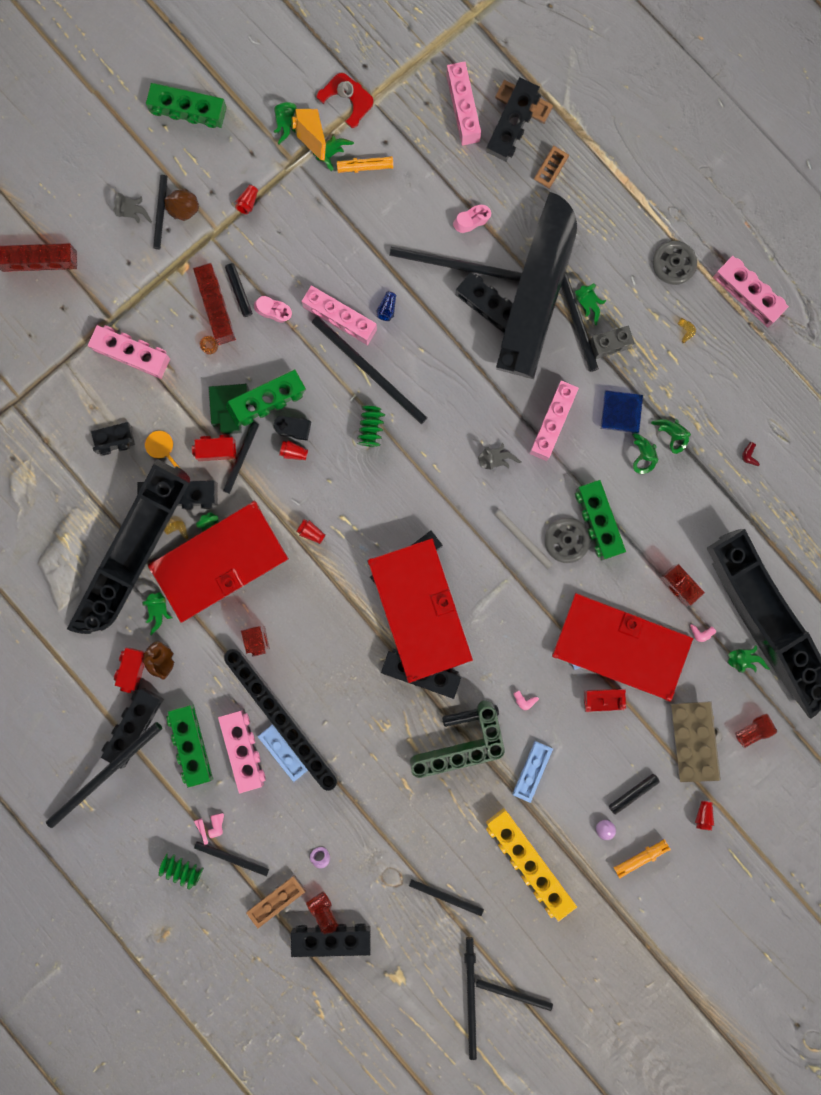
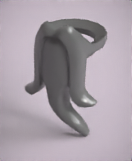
(127, 208)
(493, 458)

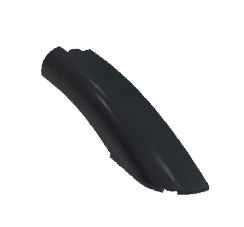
(538, 288)
(130, 549)
(769, 618)

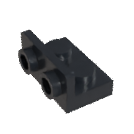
(112, 438)

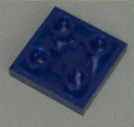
(621, 411)

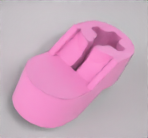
(472, 218)
(272, 309)

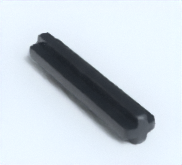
(238, 290)
(466, 716)
(633, 794)

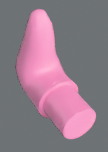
(704, 636)
(522, 703)

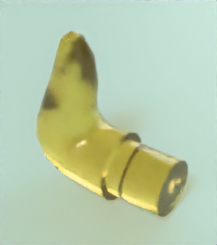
(689, 327)
(177, 525)

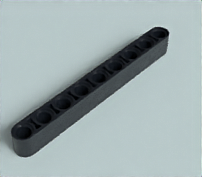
(284, 728)

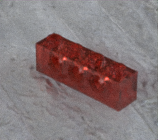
(38, 257)
(214, 304)

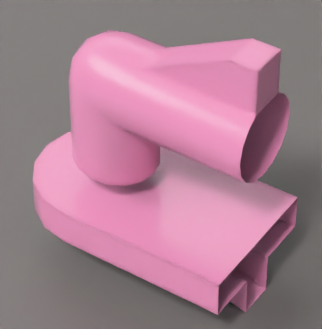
(217, 827)

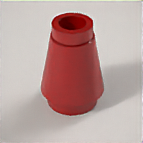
(246, 200)
(293, 451)
(310, 531)
(705, 816)

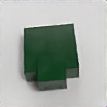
(218, 400)

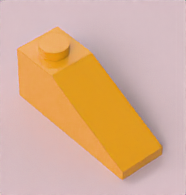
(309, 130)

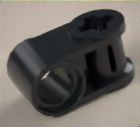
(296, 427)

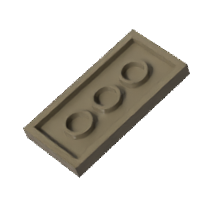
(695, 742)

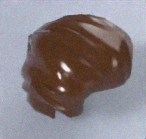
(181, 204)
(158, 660)

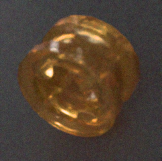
(209, 339)

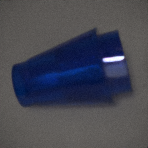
(387, 307)

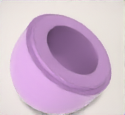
(606, 830)
(324, 862)

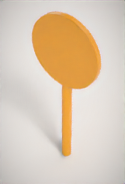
(159, 445)

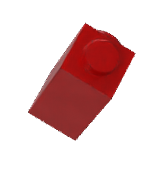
(214, 448)
(130, 670)

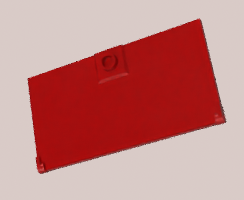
(218, 561)
(420, 610)
(622, 647)

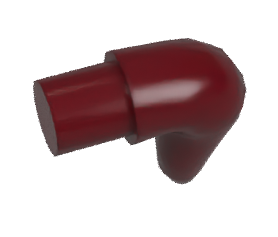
(747, 454)

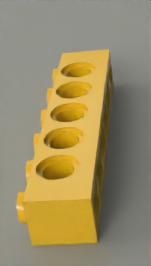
(563, 904)

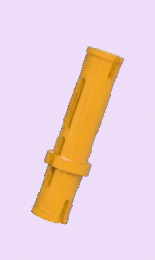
(364, 164)
(642, 858)

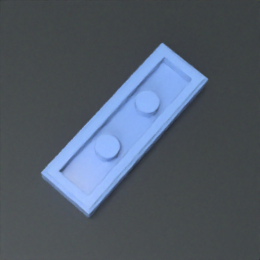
(282, 753)
(532, 771)

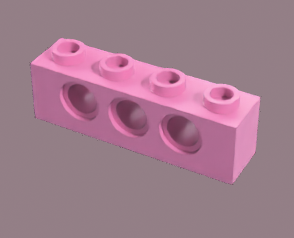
(463, 103)
(750, 301)
(339, 315)
(104, 335)
(554, 420)
(243, 781)

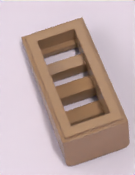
(560, 154)

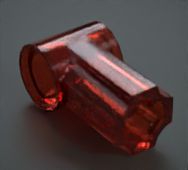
(760, 729)
(320, 908)

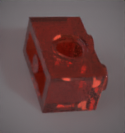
(682, 585)
(255, 640)

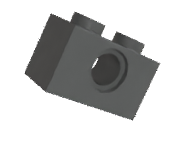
(612, 342)

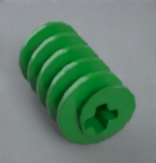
(370, 426)
(180, 871)

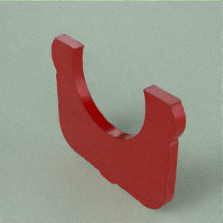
(361, 99)

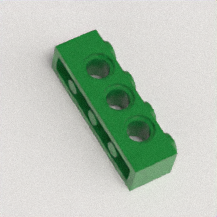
(160, 94)
(288, 381)
(596, 491)
(189, 776)

